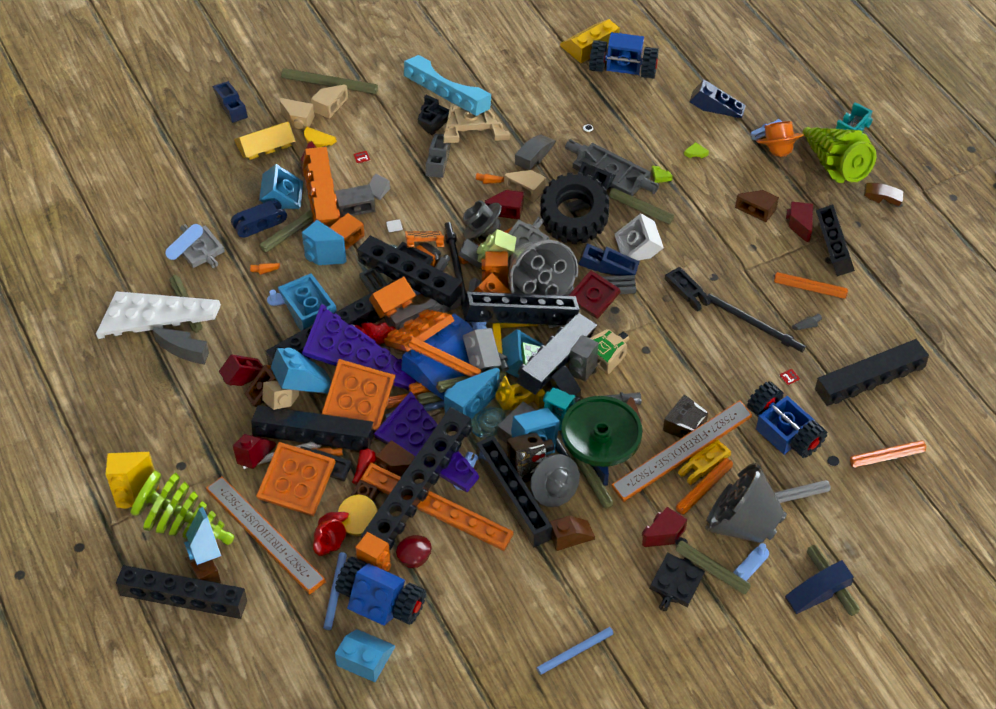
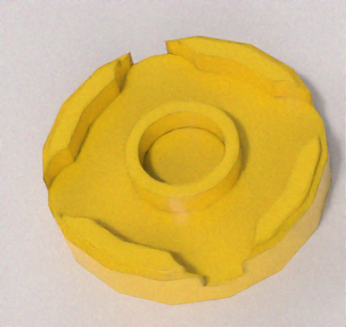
(361, 512)

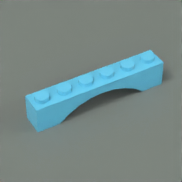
(469, 98)

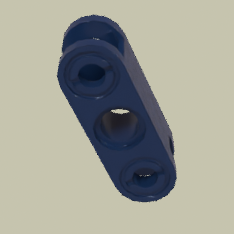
(258, 218)

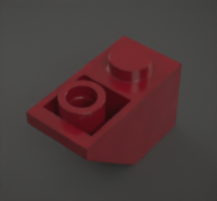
(665, 530)

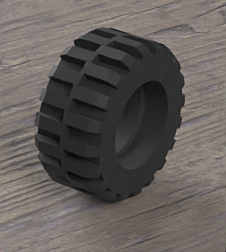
(580, 188)

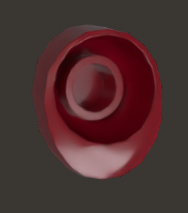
(414, 551)

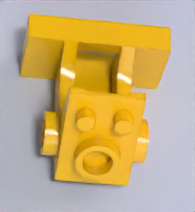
(508, 401)

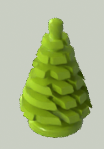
(842, 152)
(173, 508)

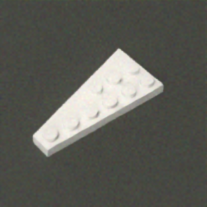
(144, 311)

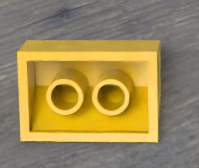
(581, 44)
(265, 140)
(127, 475)

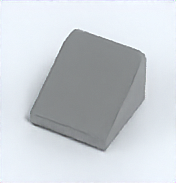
(379, 186)

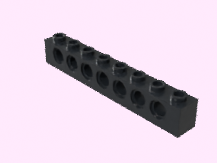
(355, 314)
(452, 421)

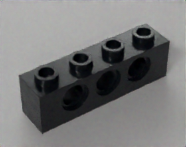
(835, 240)

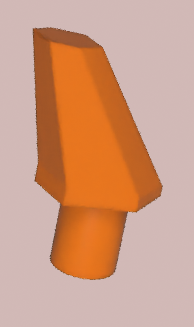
(489, 179)
(264, 267)
(337, 452)

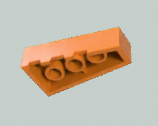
(320, 186)

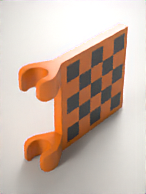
(424, 236)

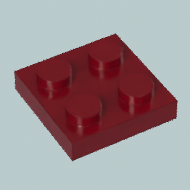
(595, 294)

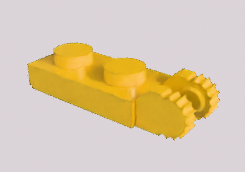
(705, 461)

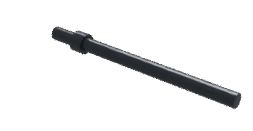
(451, 239)
(785, 339)

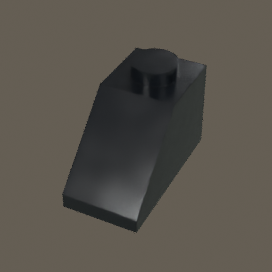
(565, 382)

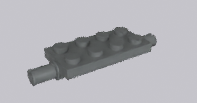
(628, 176)

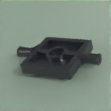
(676, 581)

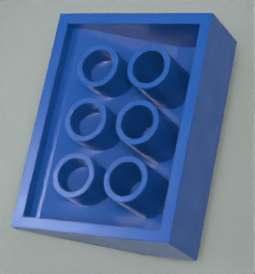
(429, 371)

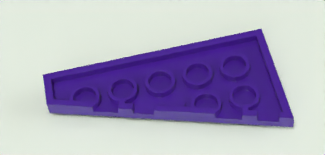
(335, 340)
(411, 427)

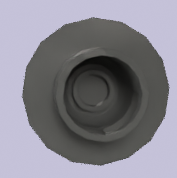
(481, 220)
(555, 480)

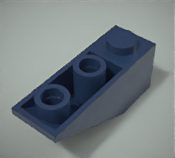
(714, 100)

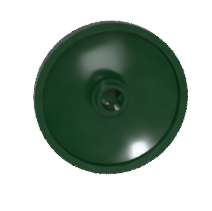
(601, 431)

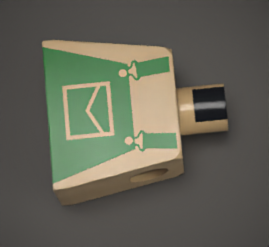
(611, 349)

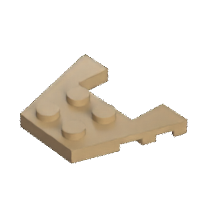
(463, 120)

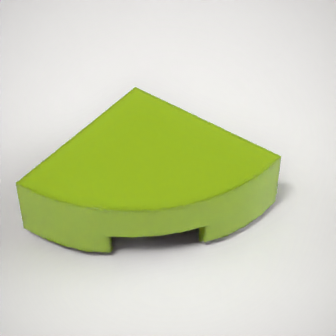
(696, 151)
(660, 175)

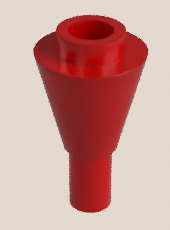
(364, 459)

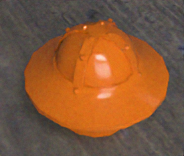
(780, 138)

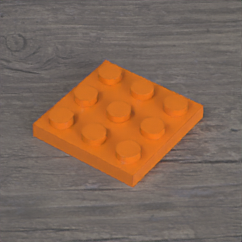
(422, 328)
(359, 393)
(296, 479)

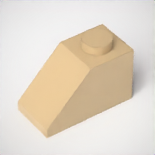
(329, 100)
(297, 113)
(525, 181)
(277, 397)

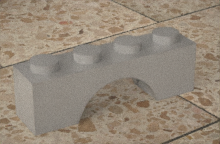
(411, 312)

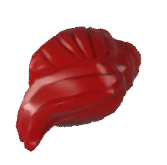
(376, 332)
(329, 533)

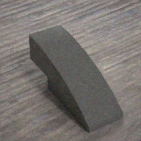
(533, 151)
(437, 157)
(182, 345)

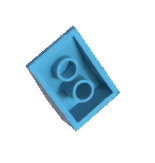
(304, 299)
(298, 372)
(473, 393)

